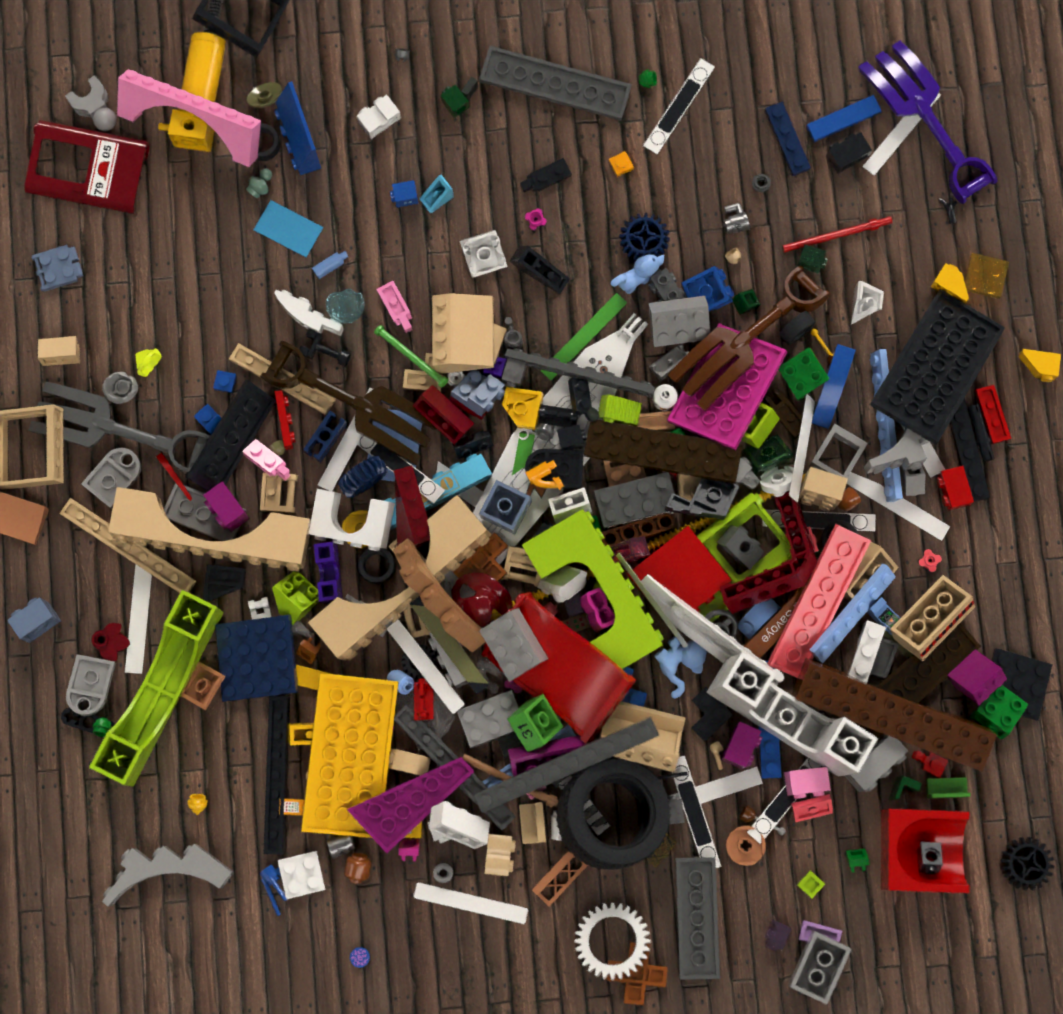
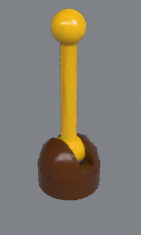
(814, 332)

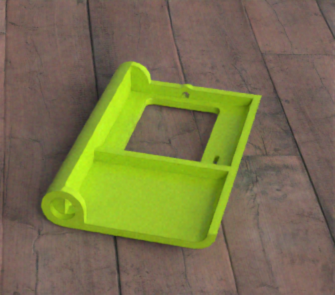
(737, 516)

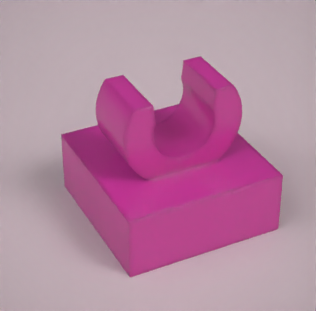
(409, 847)

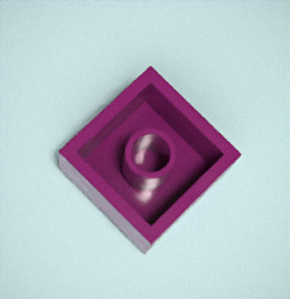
(228, 510)
(741, 745)

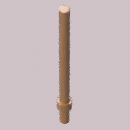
(550, 800)

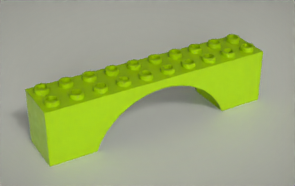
(138, 730)

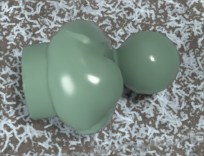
(257, 185)

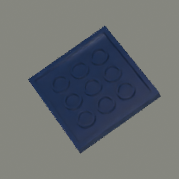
(257, 658)

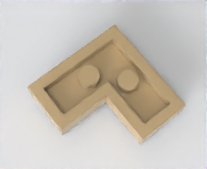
(420, 380)

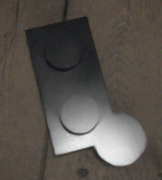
(581, 399)

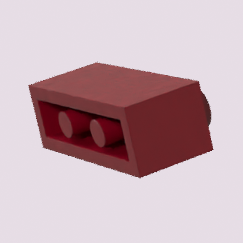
(443, 414)

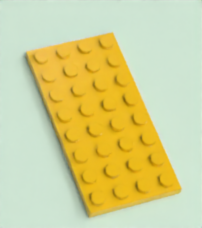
(347, 751)

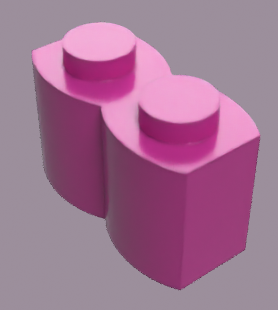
(599, 614)

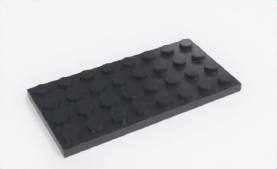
(937, 366)

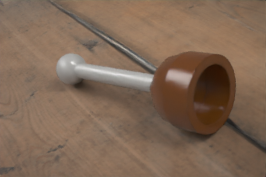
(748, 815)

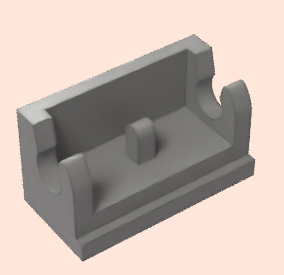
(666, 363)

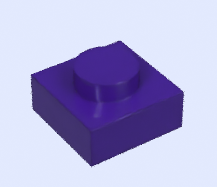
(498, 369)

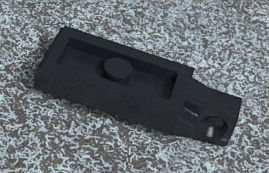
(546, 176)

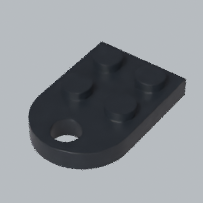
(568, 464)

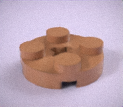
(738, 854)

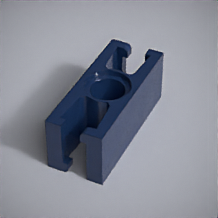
(327, 445)

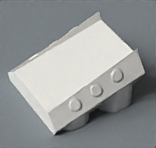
(483, 253)
(563, 583)

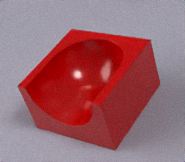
(900, 837)

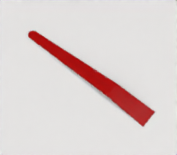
(169, 469)

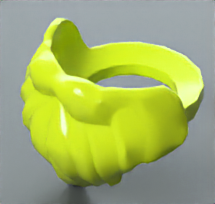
(147, 360)

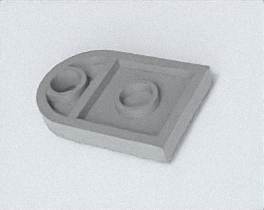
(112, 474)
(89, 683)

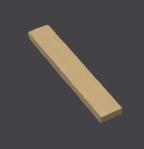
(257, 365)

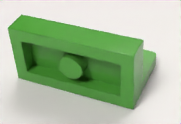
(947, 788)

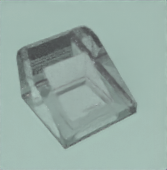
(299, 629)

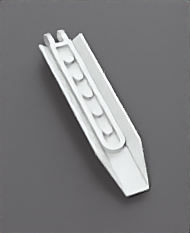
(698, 627)

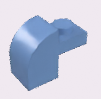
(757, 617)

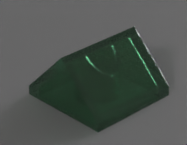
(770, 455)

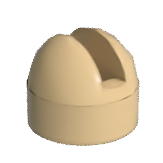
(733, 256)

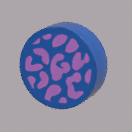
(360, 957)

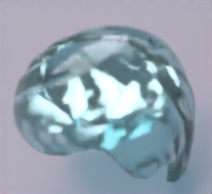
(345, 306)

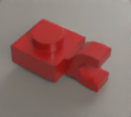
(932, 763)

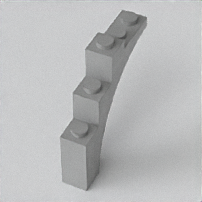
(906, 452)
(140, 867)

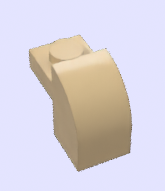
(408, 762)

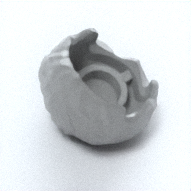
(120, 387)

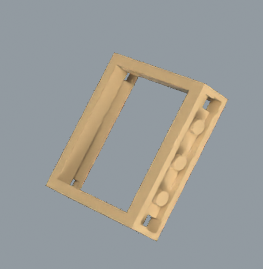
(54, 445)

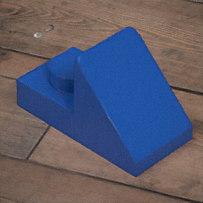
(208, 418)

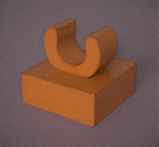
(308, 651)

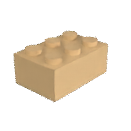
(822, 489)

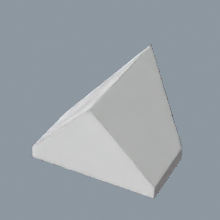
(865, 301)

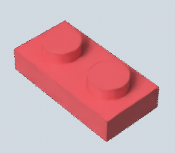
(812, 808)

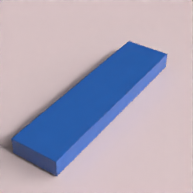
(843, 118)

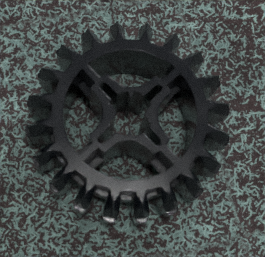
(1011, 857)

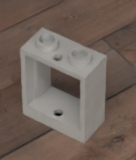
(845, 437)

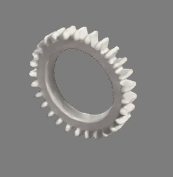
(635, 957)

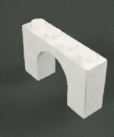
(325, 522)

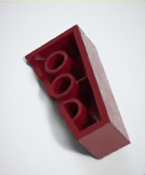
(410, 510)

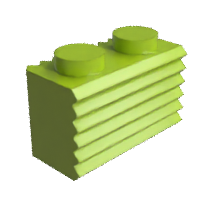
(619, 410)

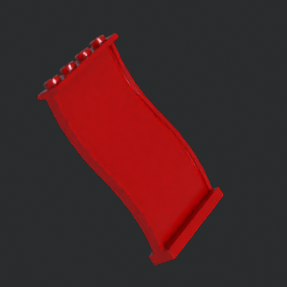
(575, 678)

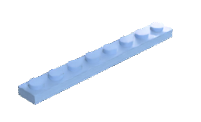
(886, 427)

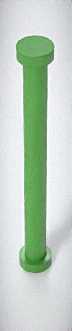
(379, 331)

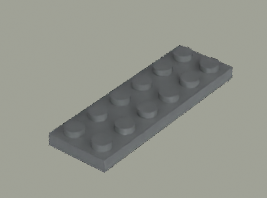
(697, 918)

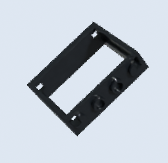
(232, 34)

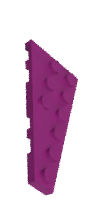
(399, 810)

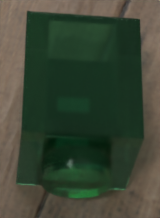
(812, 259)

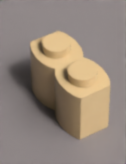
(498, 855)

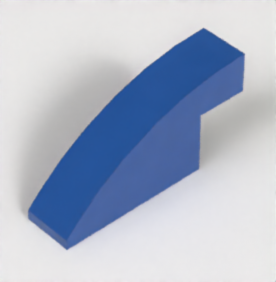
(833, 388)

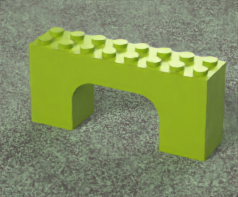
(579, 542)

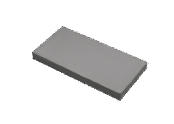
(195, 514)

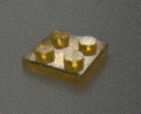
(986, 275)

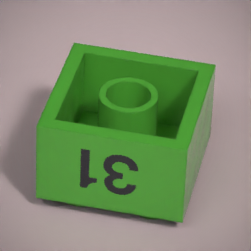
(535, 722)

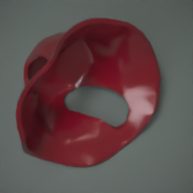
(489, 595)

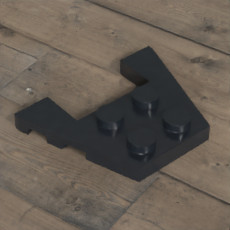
(710, 500)

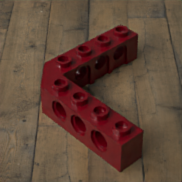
(783, 578)

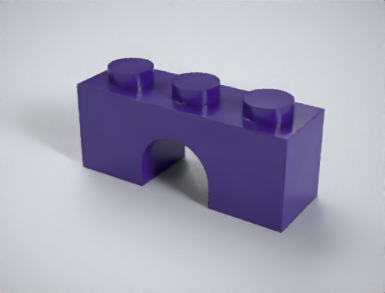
(330, 579)

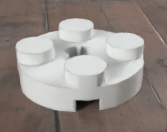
(777, 481)

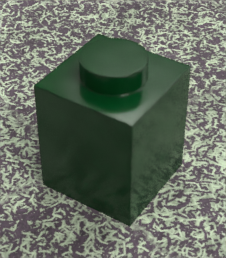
(454, 100)

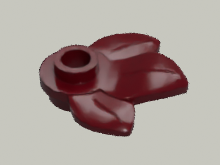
(113, 641)

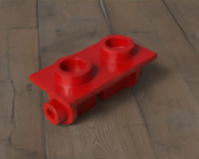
(423, 700)

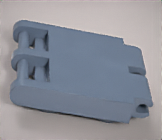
(57, 267)

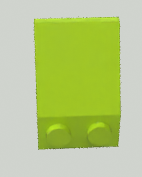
(760, 426)

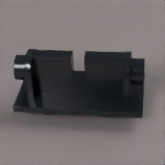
(557, 416)
(480, 442)

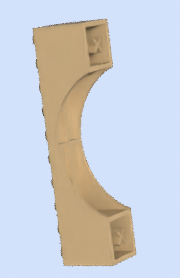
(277, 541)
(350, 625)

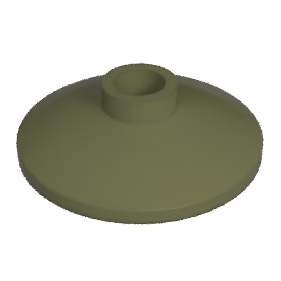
(264, 95)

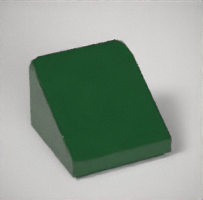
(745, 301)

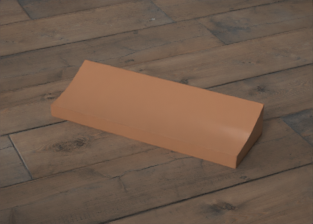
(21, 518)

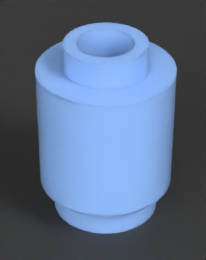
(405, 682)

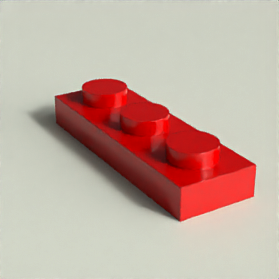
(992, 414)
(285, 419)

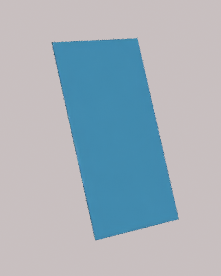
(288, 228)

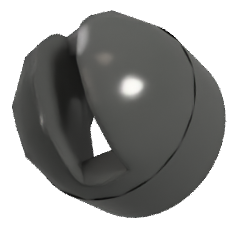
(402, 53)

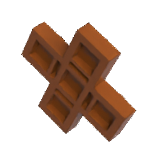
(484, 560)
(645, 975)

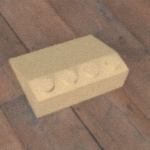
(462, 332)

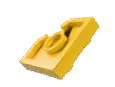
(523, 406)

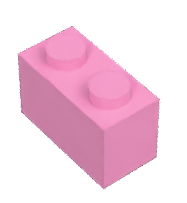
(807, 781)

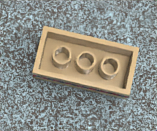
(932, 617)

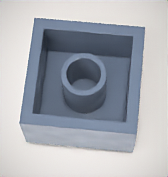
(505, 507)
(33, 619)

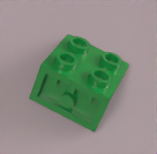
(803, 373)
(1000, 711)

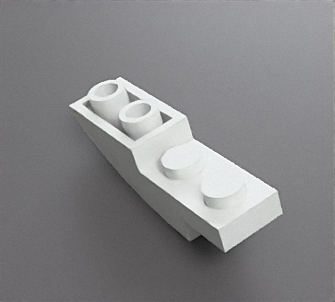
(300, 311)

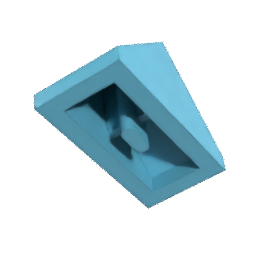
(437, 194)

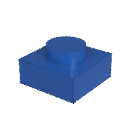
(225, 381)

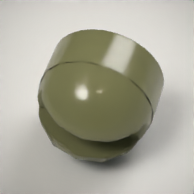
(277, 448)

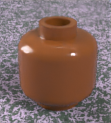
(357, 868)

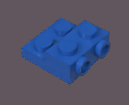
(712, 286)

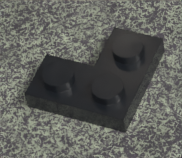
(715, 714)

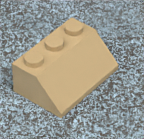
(872, 560)

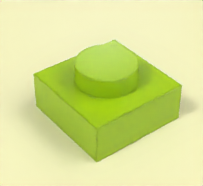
(810, 884)

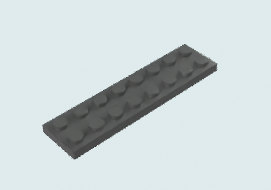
(555, 83)

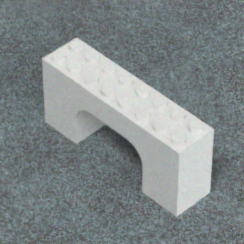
(829, 742)

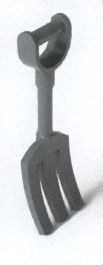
(100, 423)

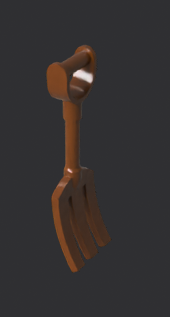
(738, 344)

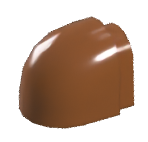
(849, 500)

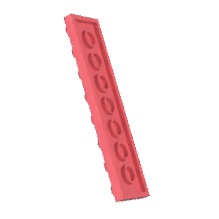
(819, 599)

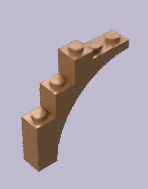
(435, 598)

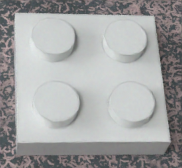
(301, 875)

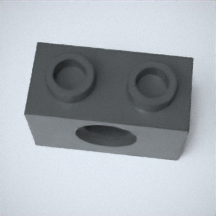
(731, 542)

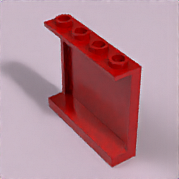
(685, 569)

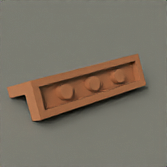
(552, 875)

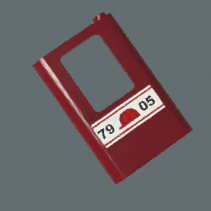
(111, 173)

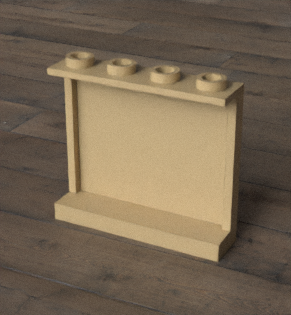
(657, 752)

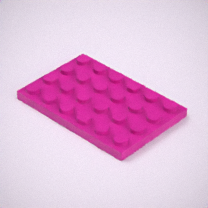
(734, 410)

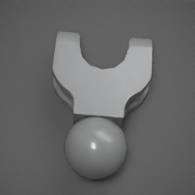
(94, 105)

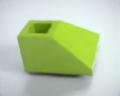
(295, 596)

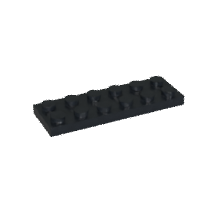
(231, 436)

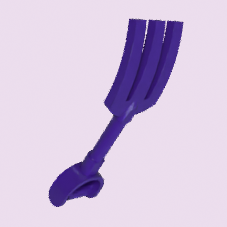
(919, 103)

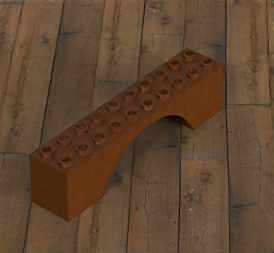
(893, 715)

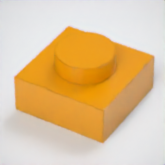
(621, 164)

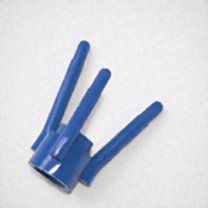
(270, 877)

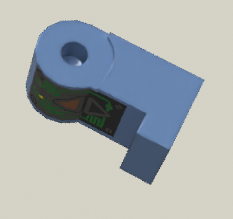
(883, 614)

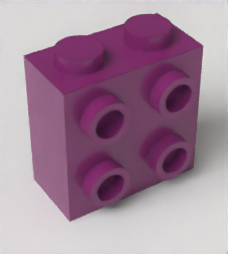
(977, 677)

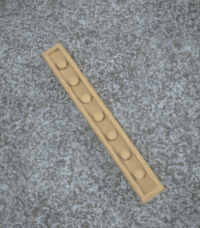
(137, 554)

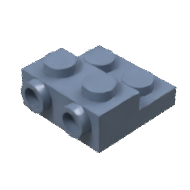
(478, 392)

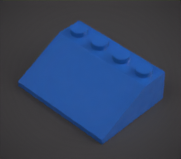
(297, 131)

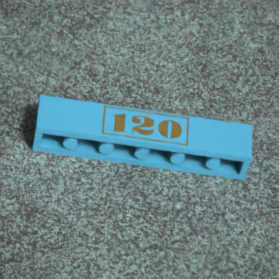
(454, 481)

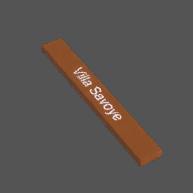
(773, 628)

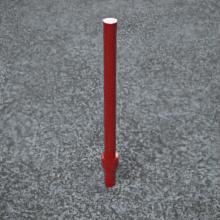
(871, 225)

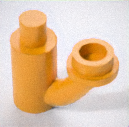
(542, 470)

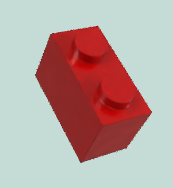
(955, 488)

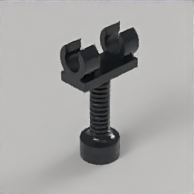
(342, 357)

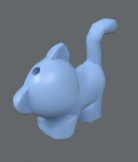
(640, 274)
(691, 656)

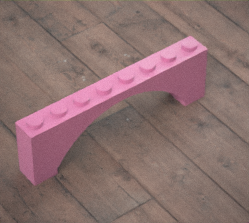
(236, 129)

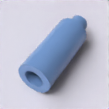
(329, 264)

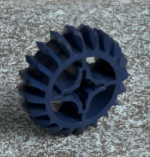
(652, 238)
(363, 476)

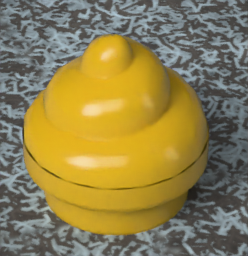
(197, 803)

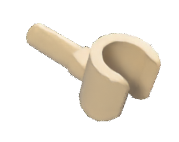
(715, 749)

